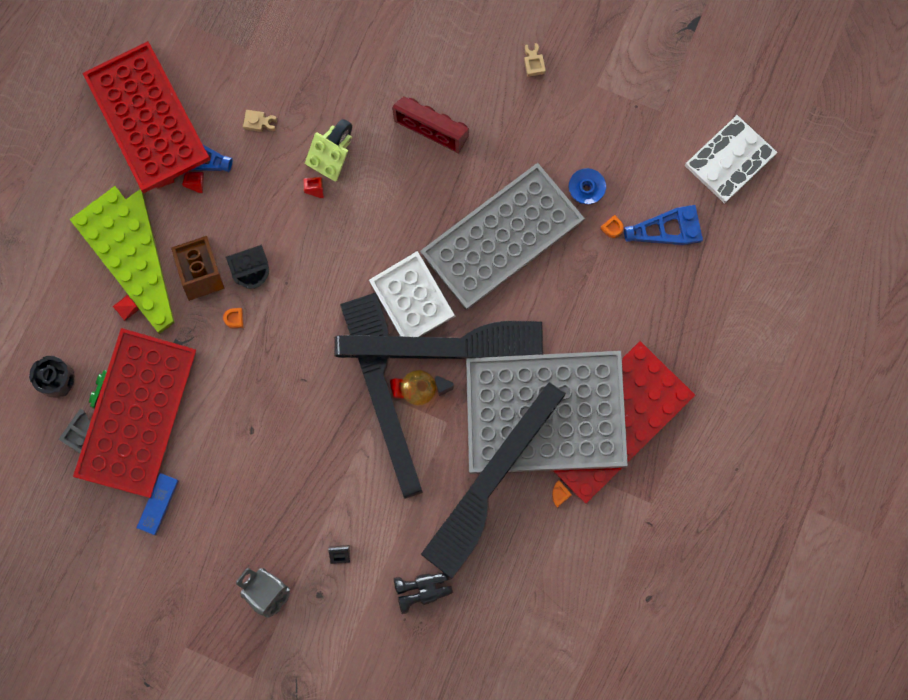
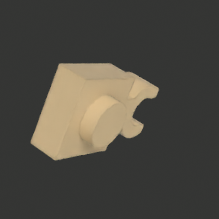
(534, 63)
(256, 121)

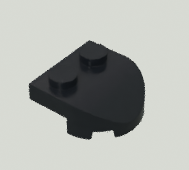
(249, 267)

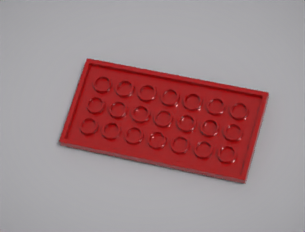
(146, 117)
(650, 402)
(135, 413)

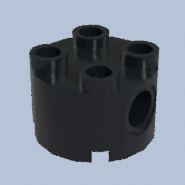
(52, 376)

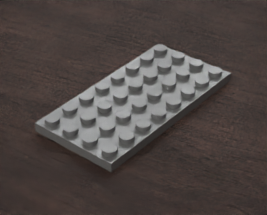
(502, 236)

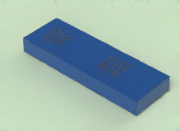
(157, 504)

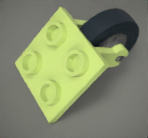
(329, 150)

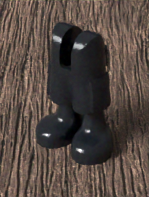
(427, 590)

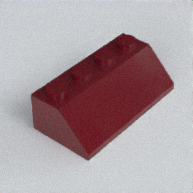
(430, 124)

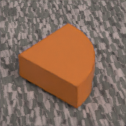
(560, 493)

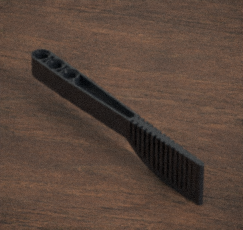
(366, 318)
(489, 340)
(467, 522)

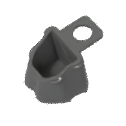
(263, 592)

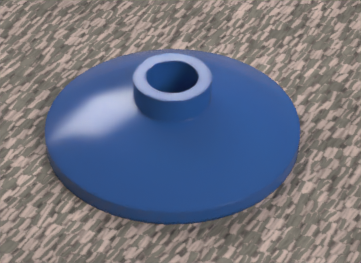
(589, 178)

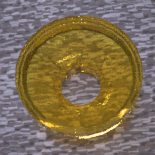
(410, 390)

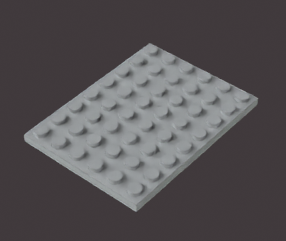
(579, 434)

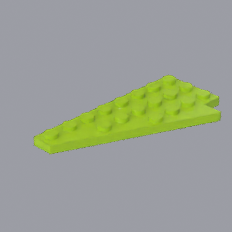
(125, 243)

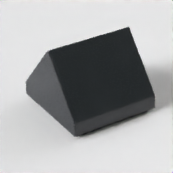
(443, 385)
(339, 554)

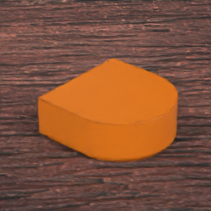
(613, 227)
(234, 318)

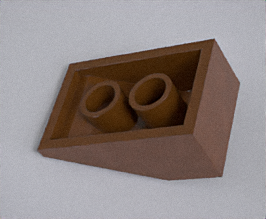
(197, 268)

